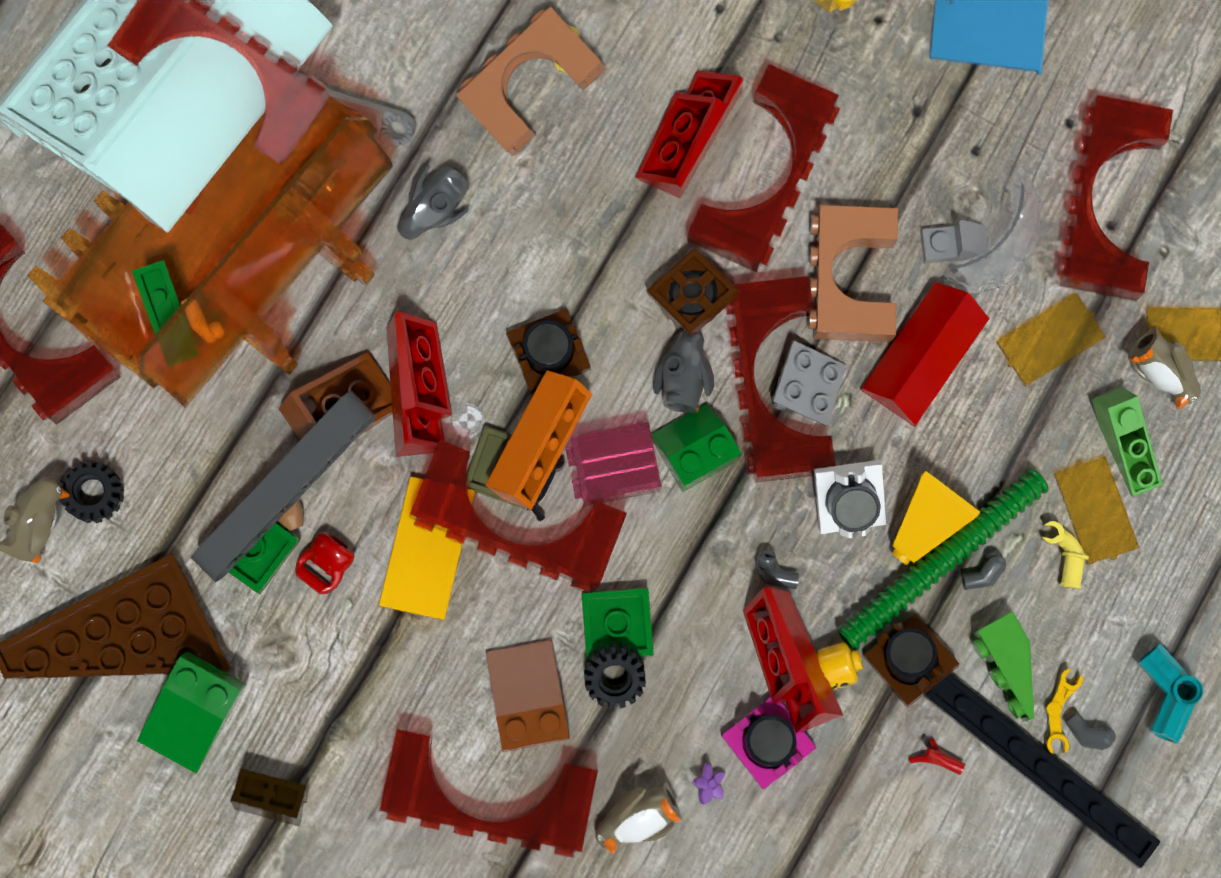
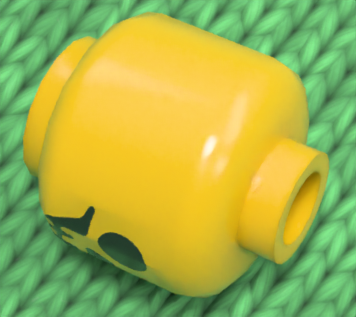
(840, 664)

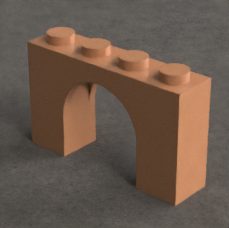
(544, 39)
(834, 313)

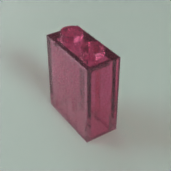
(614, 464)

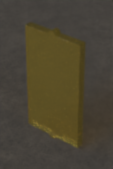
(1192, 327)
(1051, 339)
(1096, 510)

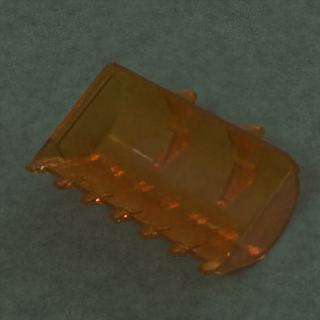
(225, 254)

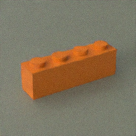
(539, 439)

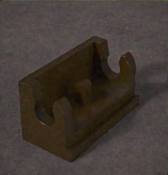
(269, 797)

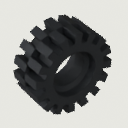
(109, 500)
(614, 693)

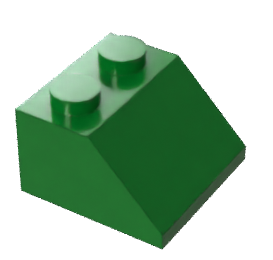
(696, 447)

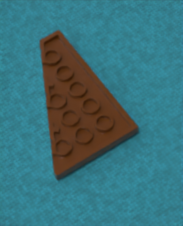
(119, 631)

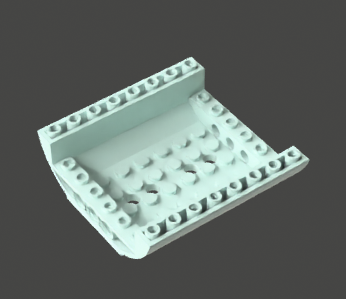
(156, 125)

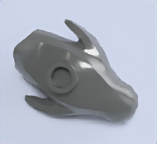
(433, 202)
(684, 374)

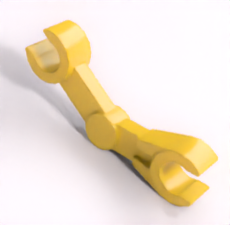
(1054, 710)

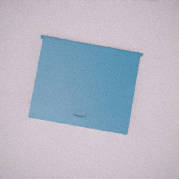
(990, 33)

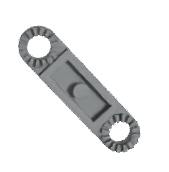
(380, 117)

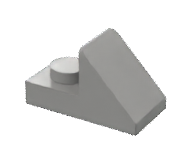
(953, 243)

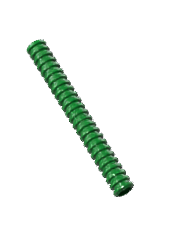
(943, 559)

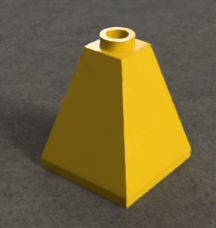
(930, 519)

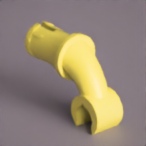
(1073, 554)

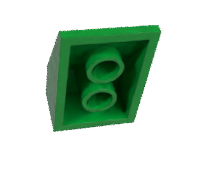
(191, 711)

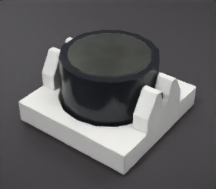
(851, 499)

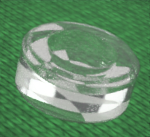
(467, 420)

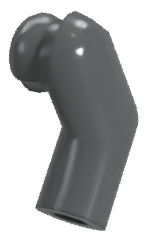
(772, 573)
(989, 574)
(1090, 737)

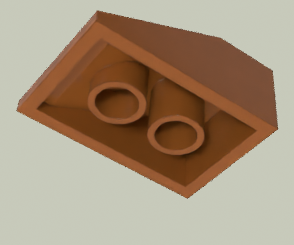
(312, 401)
(527, 696)

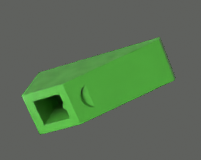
(1128, 439)
(1009, 656)

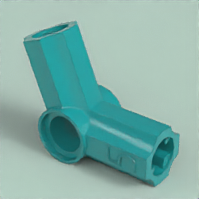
(1173, 711)

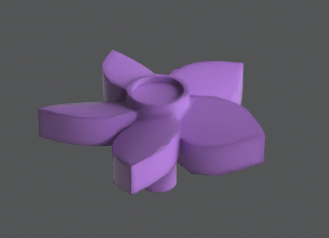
(709, 784)

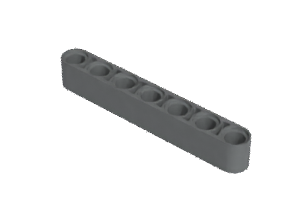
(283, 486)

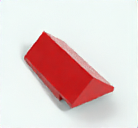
(689, 131)
(926, 352)
(416, 384)
(789, 660)

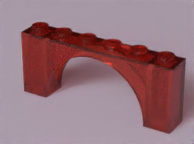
(290, 97)
(747, 233)
(1090, 257)
(54, 384)
(774, 448)
(446, 506)
(414, 793)

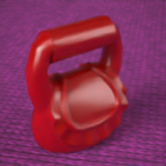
(330, 556)

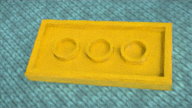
(420, 565)

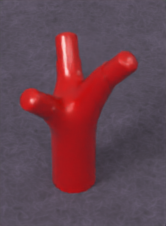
(938, 757)

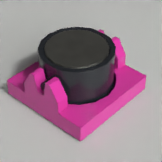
(768, 743)

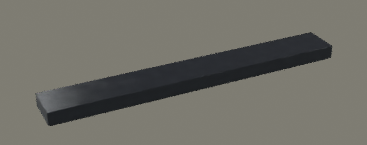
(1043, 770)

